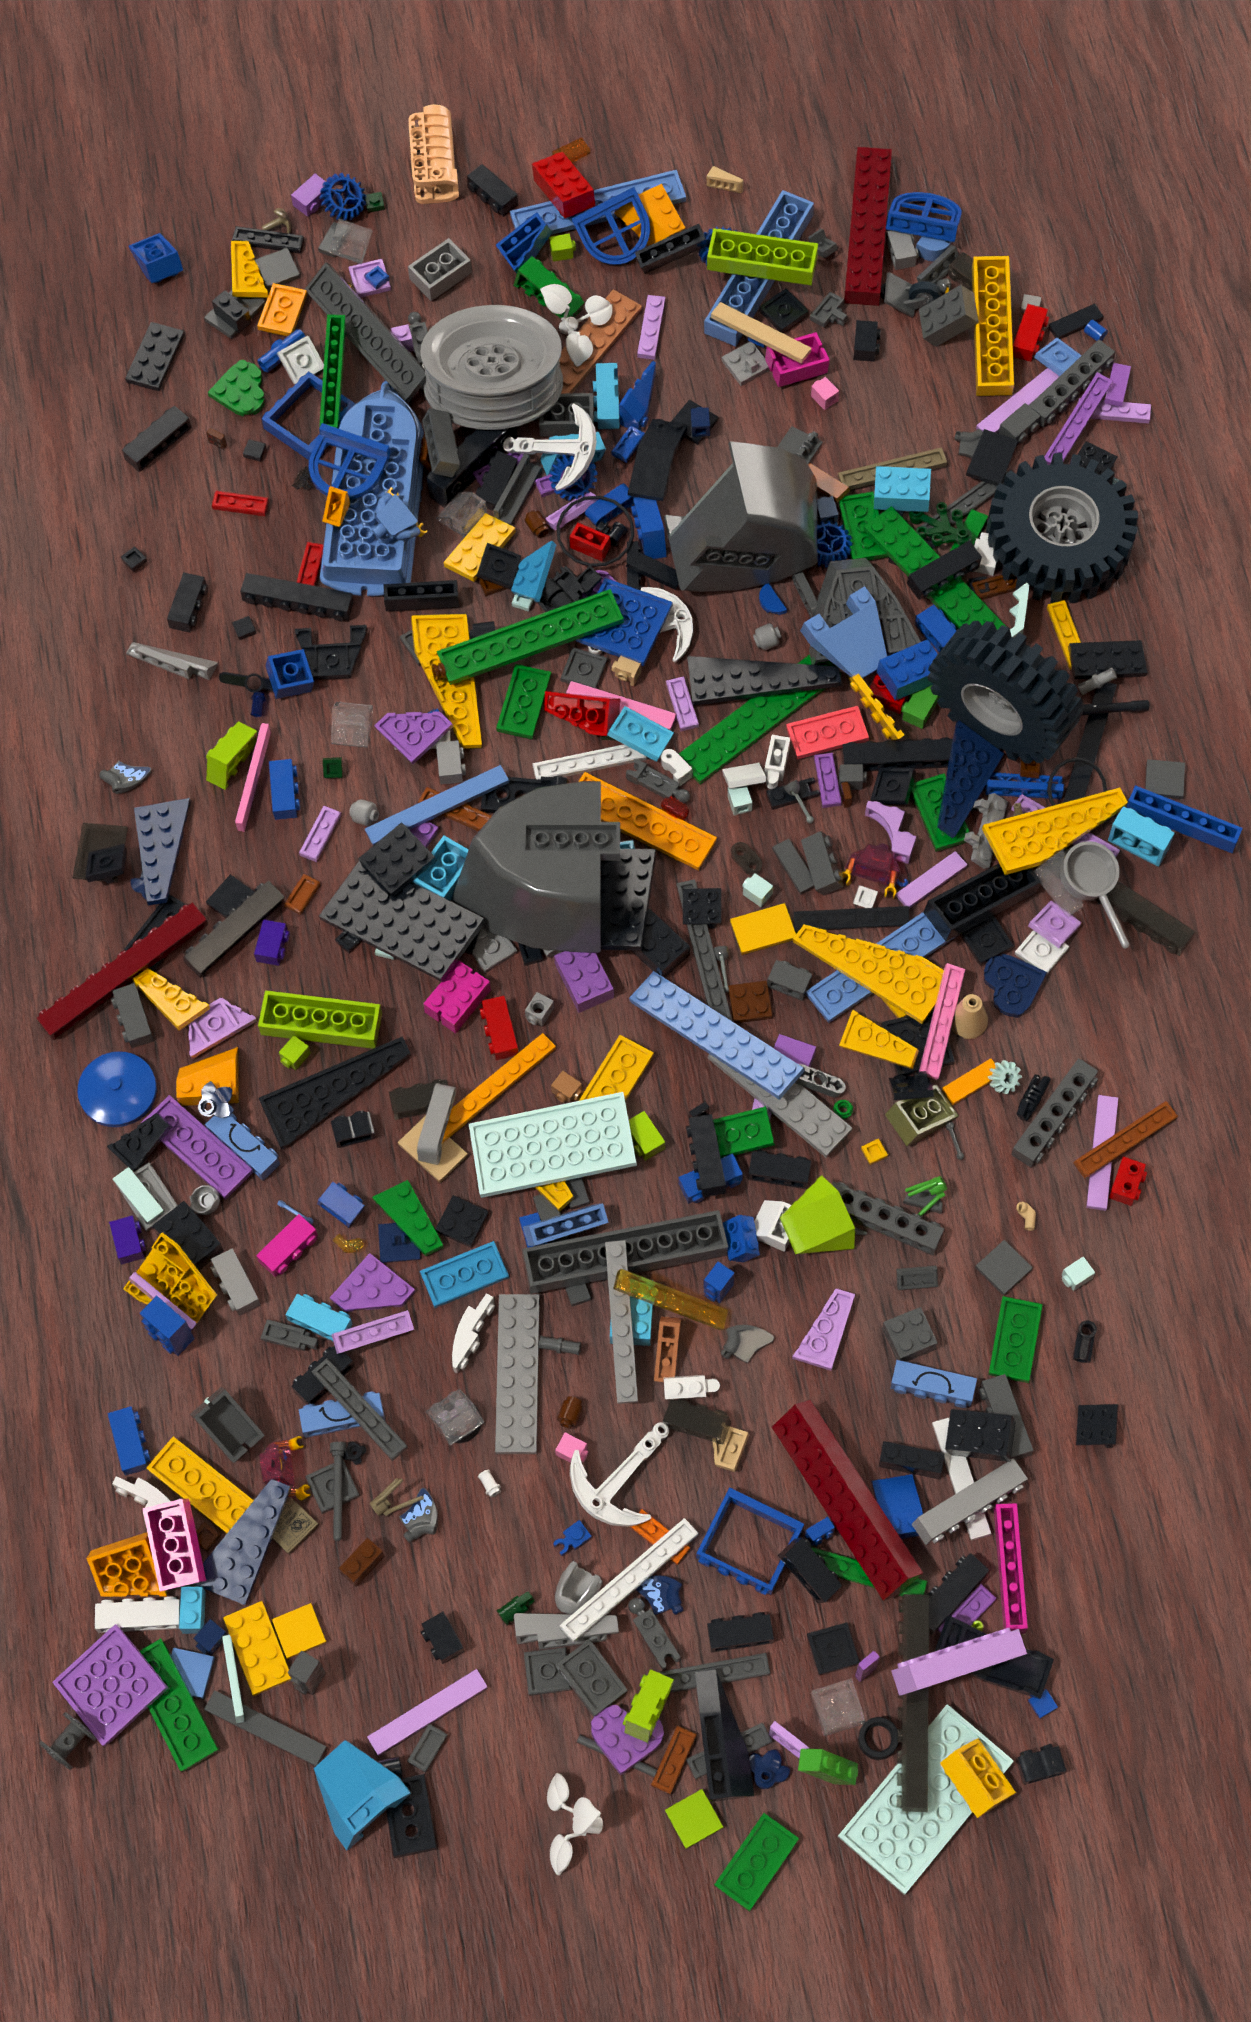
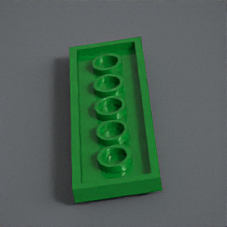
(177, 1712)

